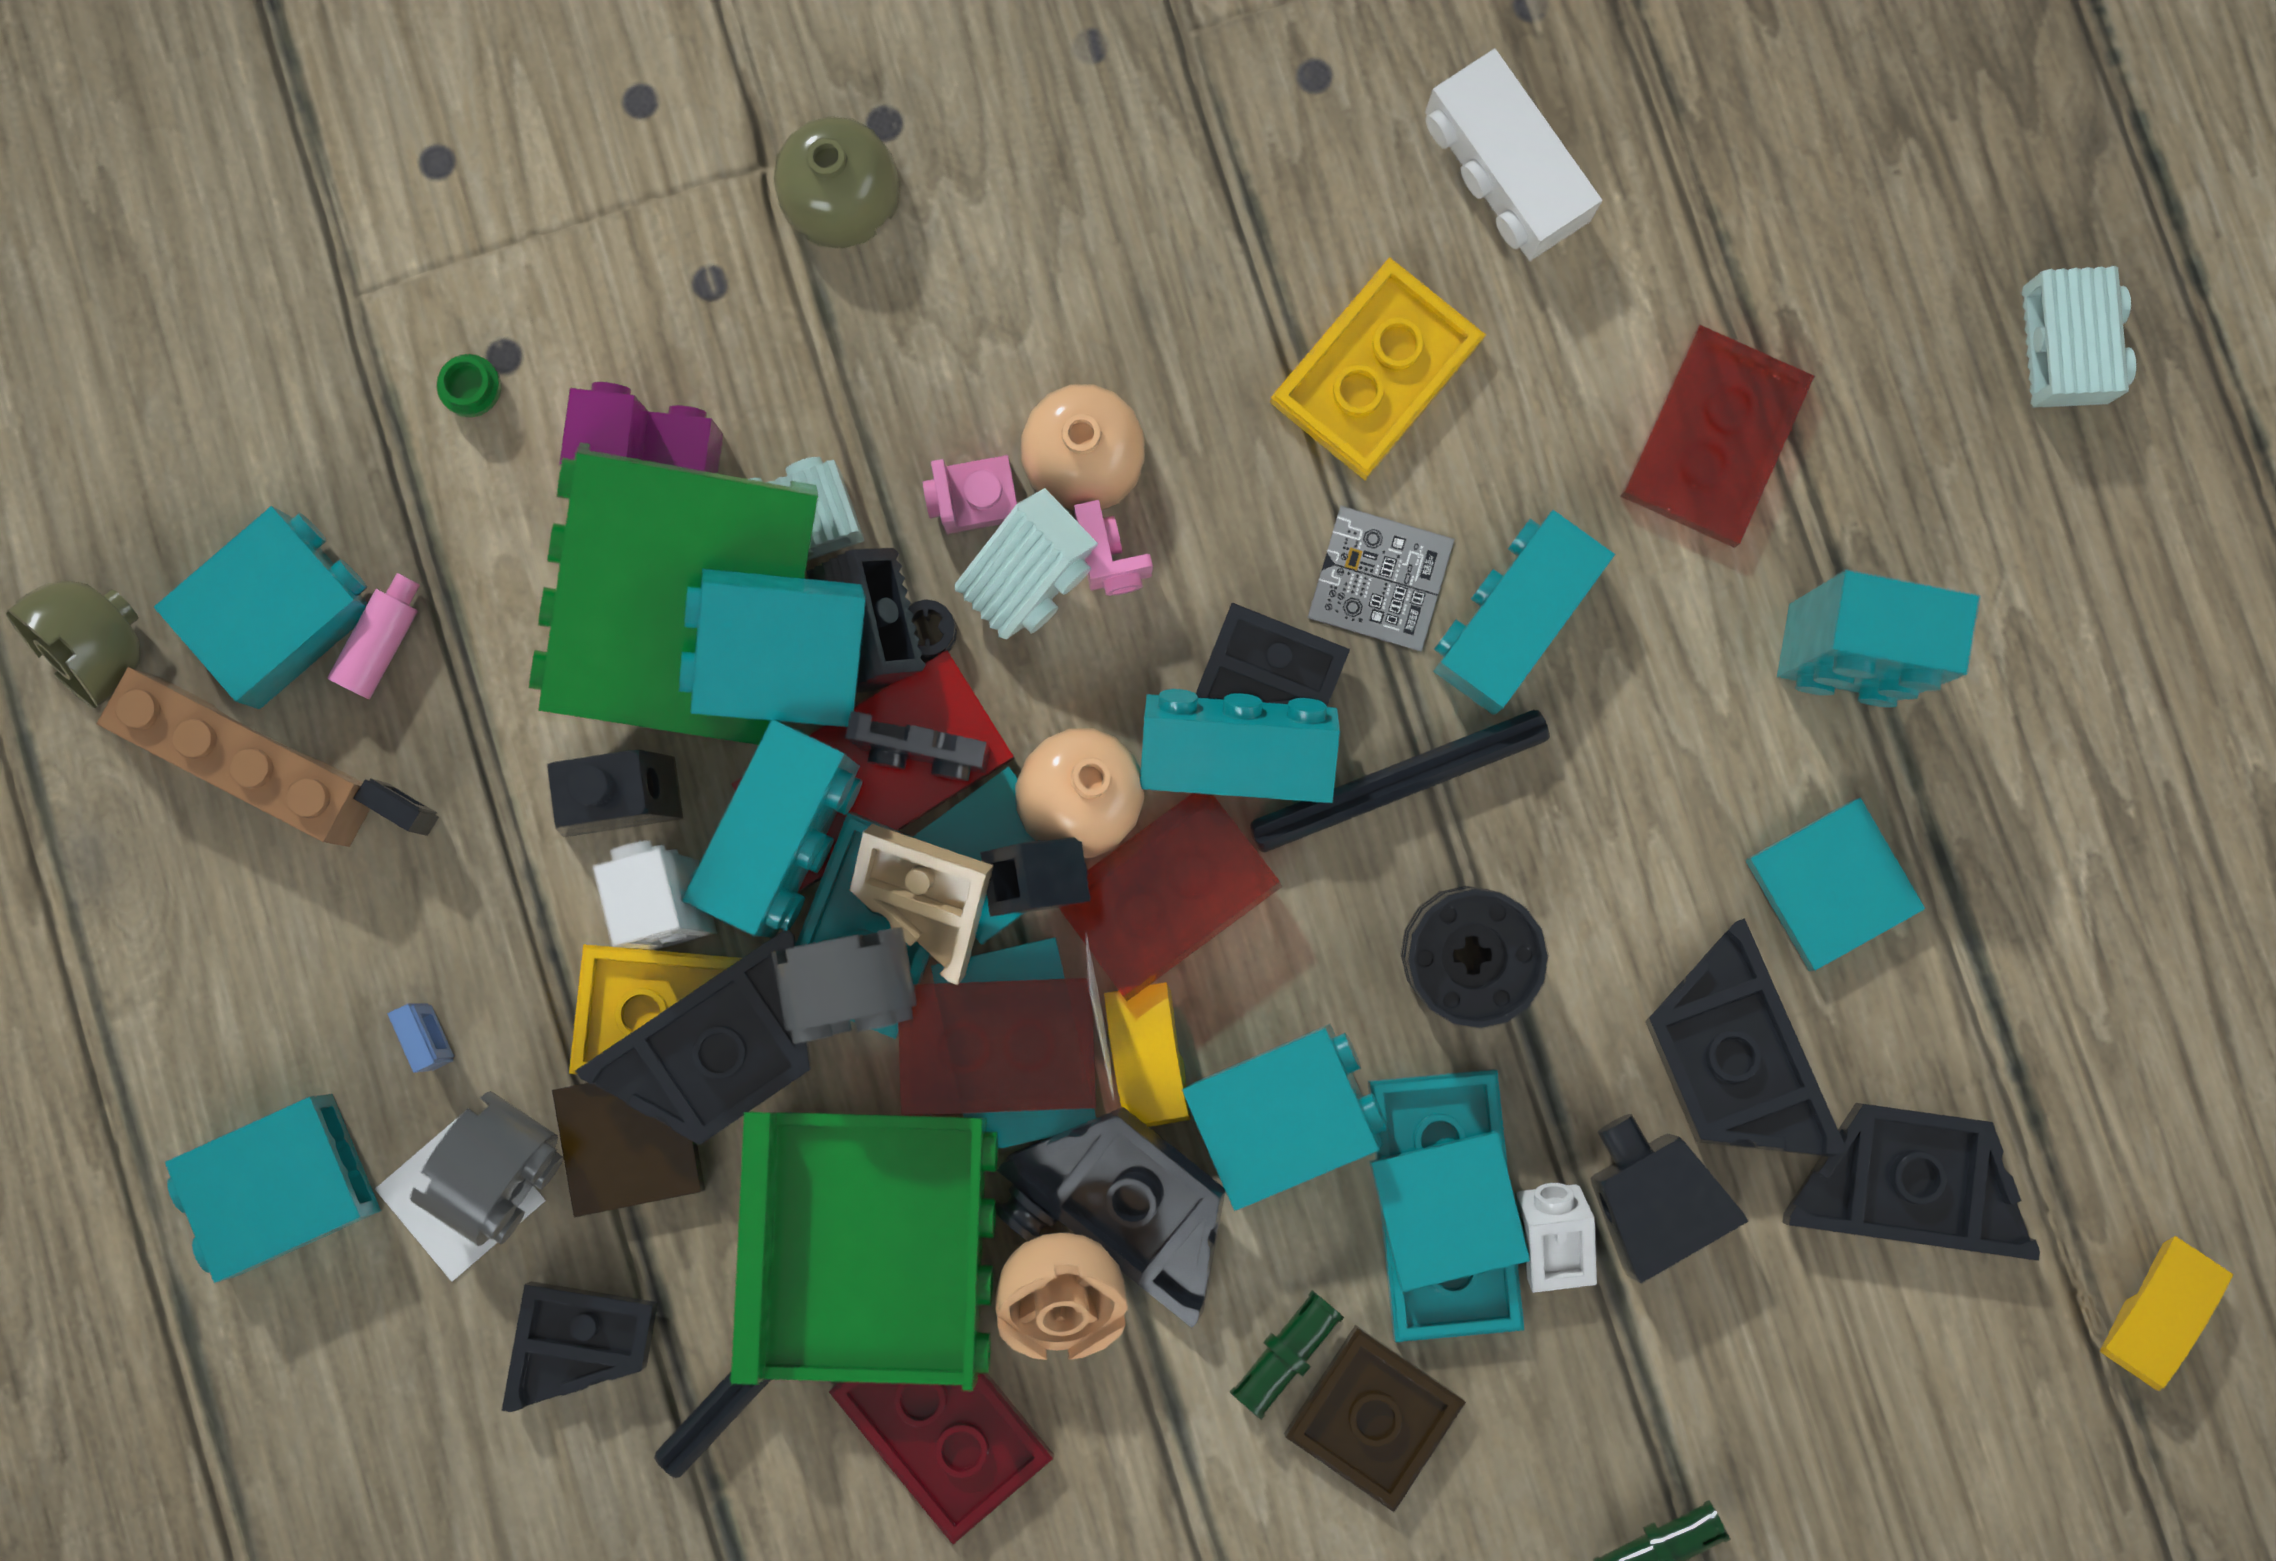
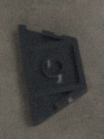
(709, 1051)
(1739, 1056)
(1916, 1183)
(1133, 1198)

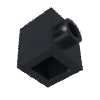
(1036, 876)

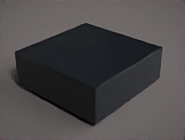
(396, 806)

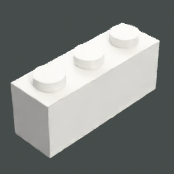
(1510, 155)
(645, 895)

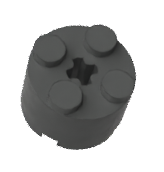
(843, 981)
(487, 1170)

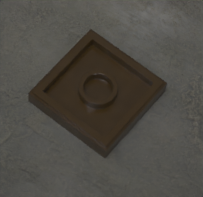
(620, 1154)
(1374, 1418)

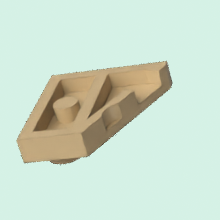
(925, 891)

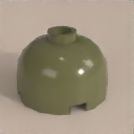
(836, 182)
(80, 636)

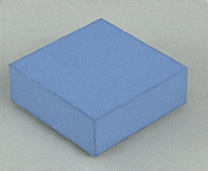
(421, 1037)

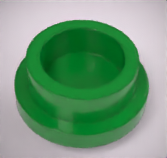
(468, 385)

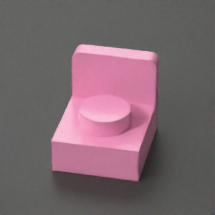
(970, 493)
(1114, 576)

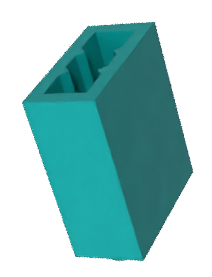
(265, 606)
(773, 647)
(1285, 1116)
(271, 1187)

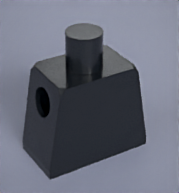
(613, 792)
(1659, 1200)

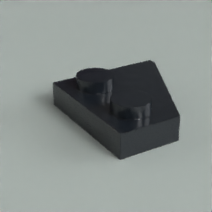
(1270, 661)
(892, 745)
(574, 1341)

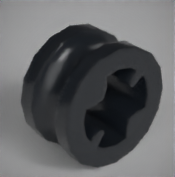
(946, 626)
(1024, 1214)

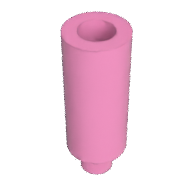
(375, 638)

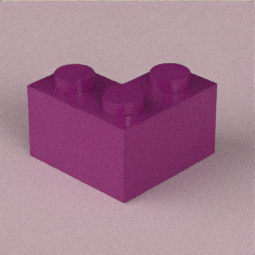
(623, 427)

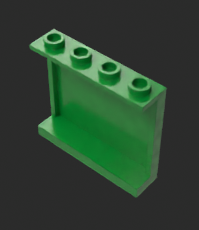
(624, 571)
(863, 1249)

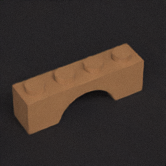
(235, 757)

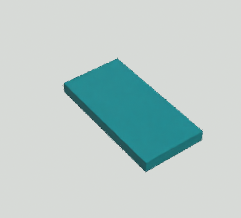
(1425, 1114)

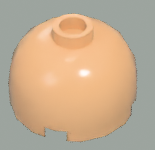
(1083, 446)
(1080, 788)
(1060, 1297)

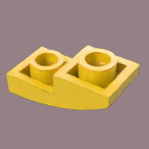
(1147, 1055)
(2167, 1313)

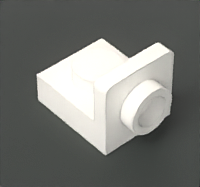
(1558, 1237)

